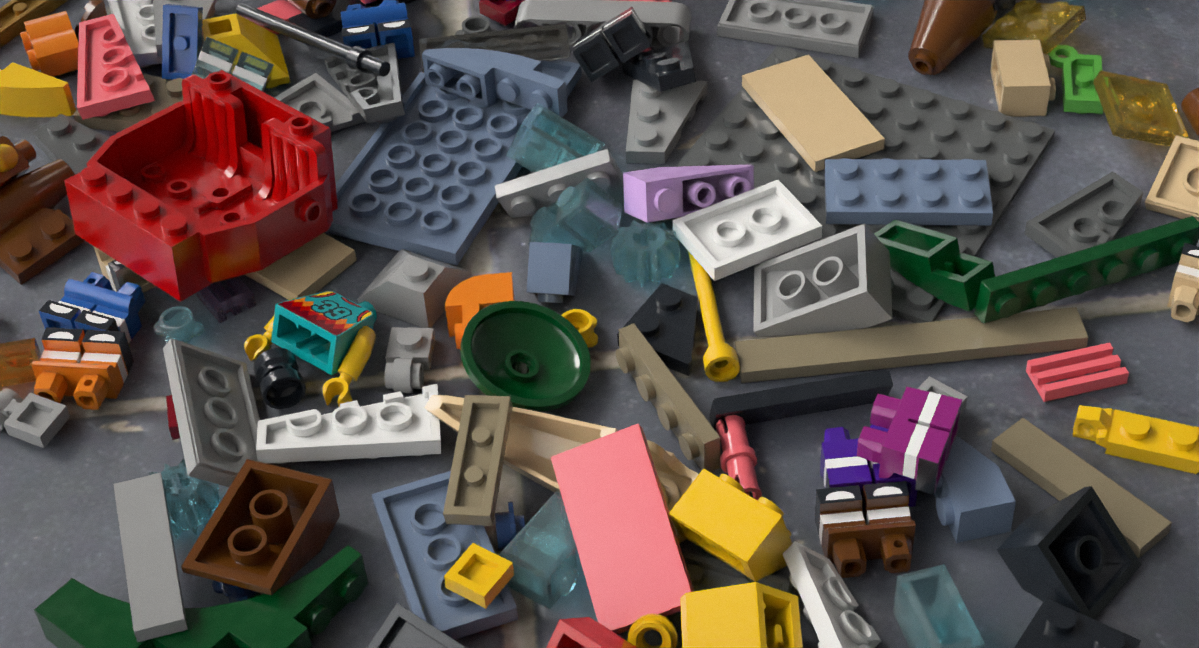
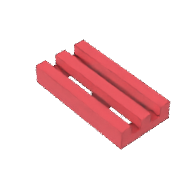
(1074, 367)

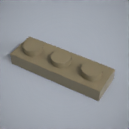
(478, 460)

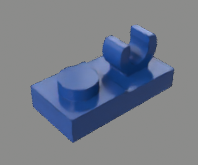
(181, 40)

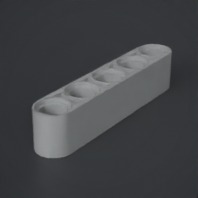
(665, 21)

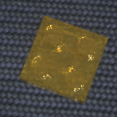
(1036, 21)
(1139, 108)

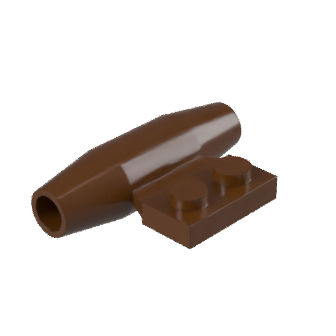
(29, 227)

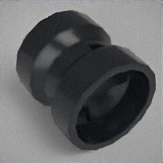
(279, 378)

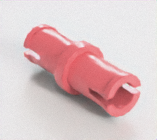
(738, 457)

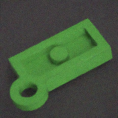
(1078, 79)

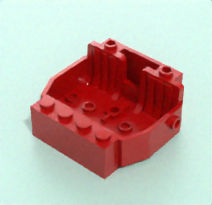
(207, 187)

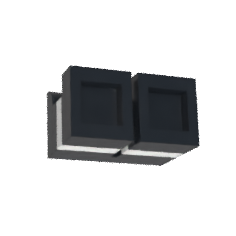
(618, 38)

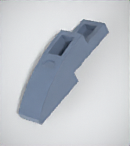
(494, 74)

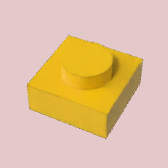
(479, 575)

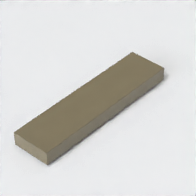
(1064, 473)

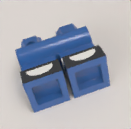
(380, 25)
(96, 307)

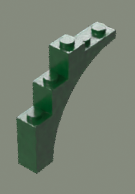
(287, 619)

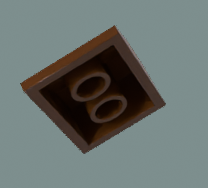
(265, 528)

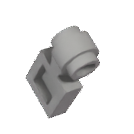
(407, 357)
(31, 419)

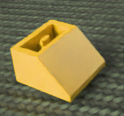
(733, 525)
(740, 618)

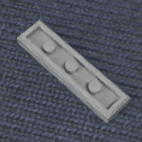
(149, 558)

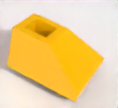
(251, 39)

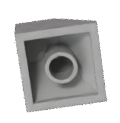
(413, 288)

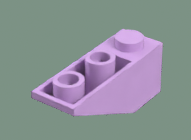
(678, 191)

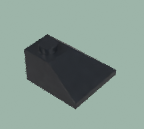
(1071, 554)

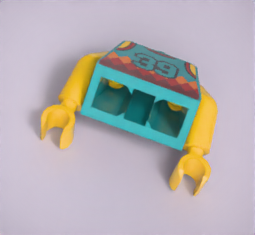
(324, 332)

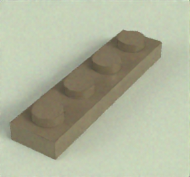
(673, 404)

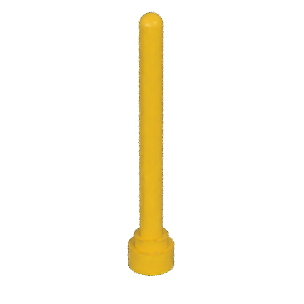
(720, 358)

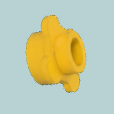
(584, 323)

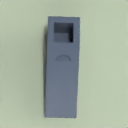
(973, 495)

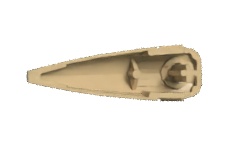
(539, 436)

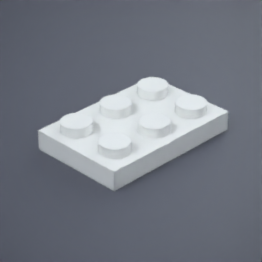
(746, 229)

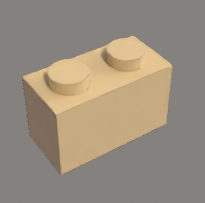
(1021, 78)

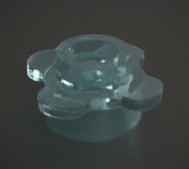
(178, 324)

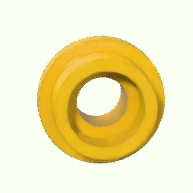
(653, 622)

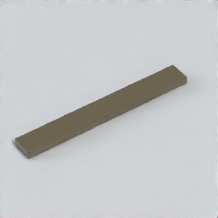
(909, 345)

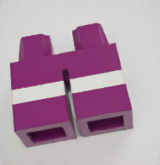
(918, 435)

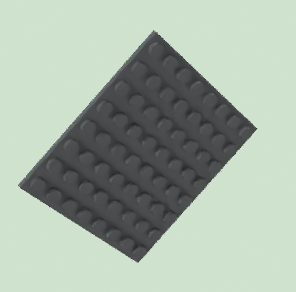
(914, 128)

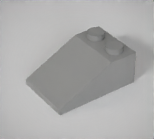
(824, 286)

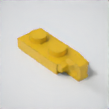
(1140, 437)

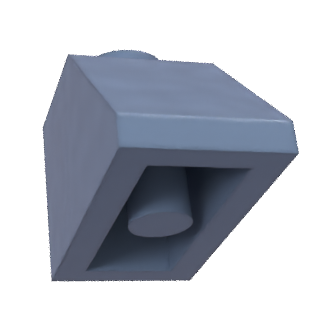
(553, 270)

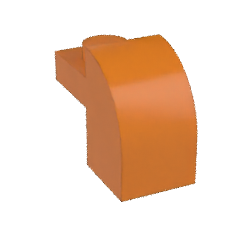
(474, 295)

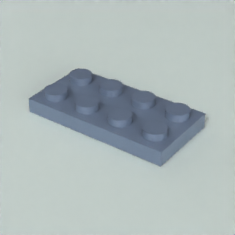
(907, 191)
(427, 549)

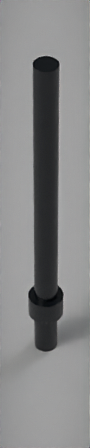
(355, 56)

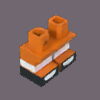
(82, 365)

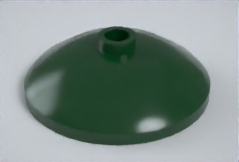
(525, 355)

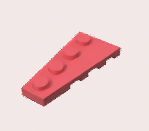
(107, 70)

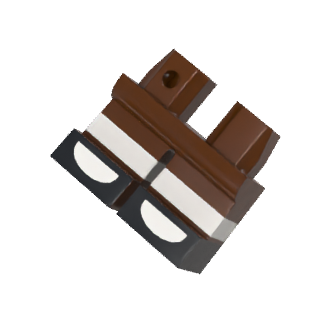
(867, 527)

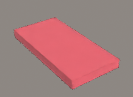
(622, 528)

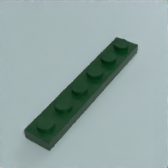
(1084, 270)

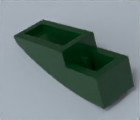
(935, 263)

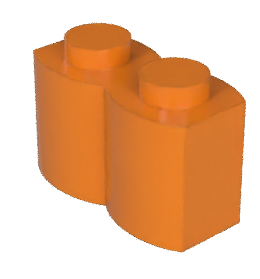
(51, 44)

